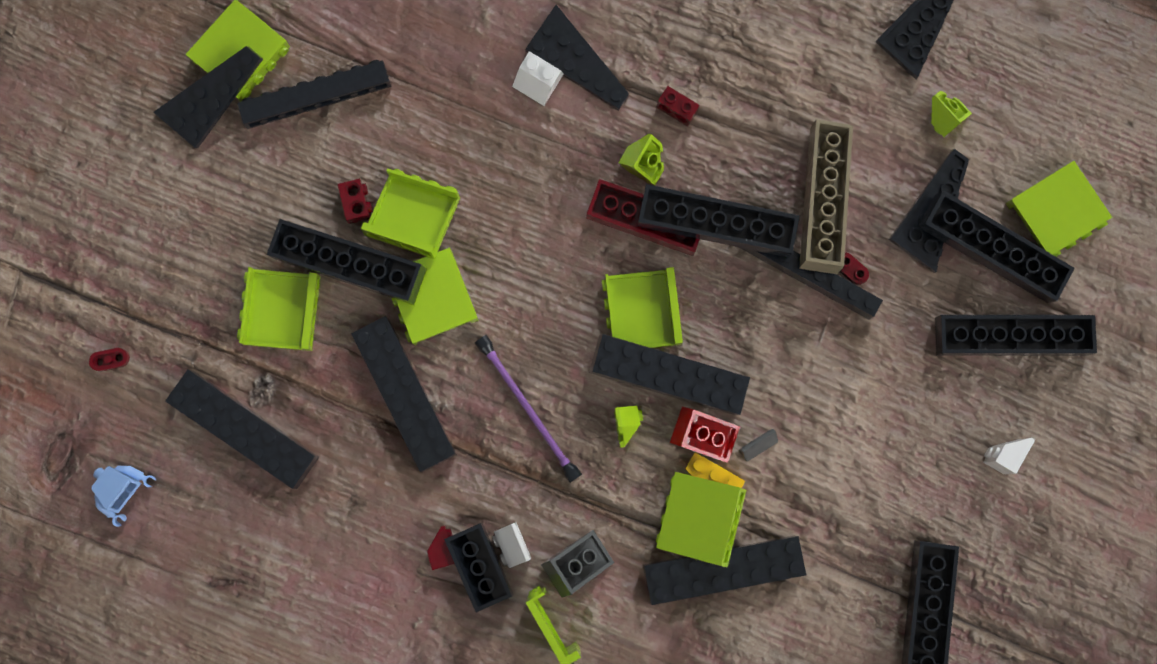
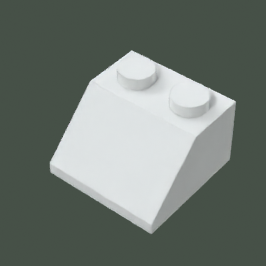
(537, 78)
(1008, 456)
(512, 545)

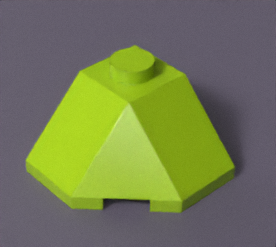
(947, 113)
(644, 159)
(627, 422)

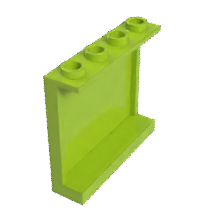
(230, 34)
(1061, 209)
(412, 213)
(441, 300)
(644, 308)
(279, 309)
(701, 519)
(564, 654)

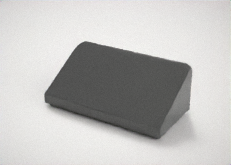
(759, 445)

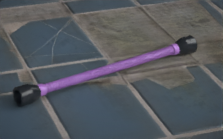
(486, 347)

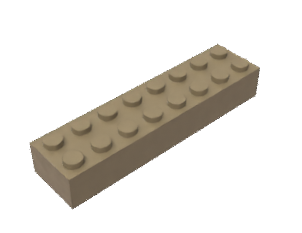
(826, 197)

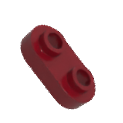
(850, 270)
(110, 359)

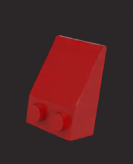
(705, 434)

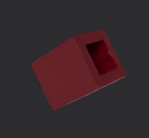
(438, 551)

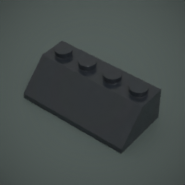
(479, 567)

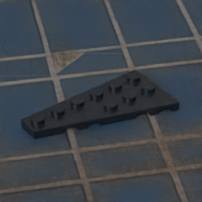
(914, 33)
(568, 51)
(204, 102)
(908, 235)

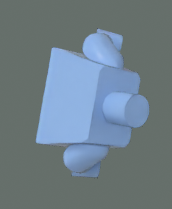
(115, 488)

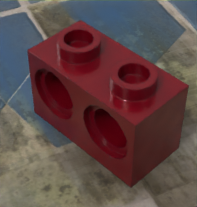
(677, 106)
(351, 202)

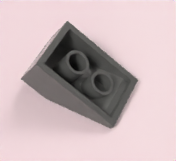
(577, 564)

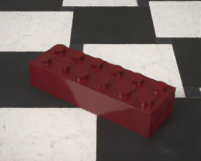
(621, 209)

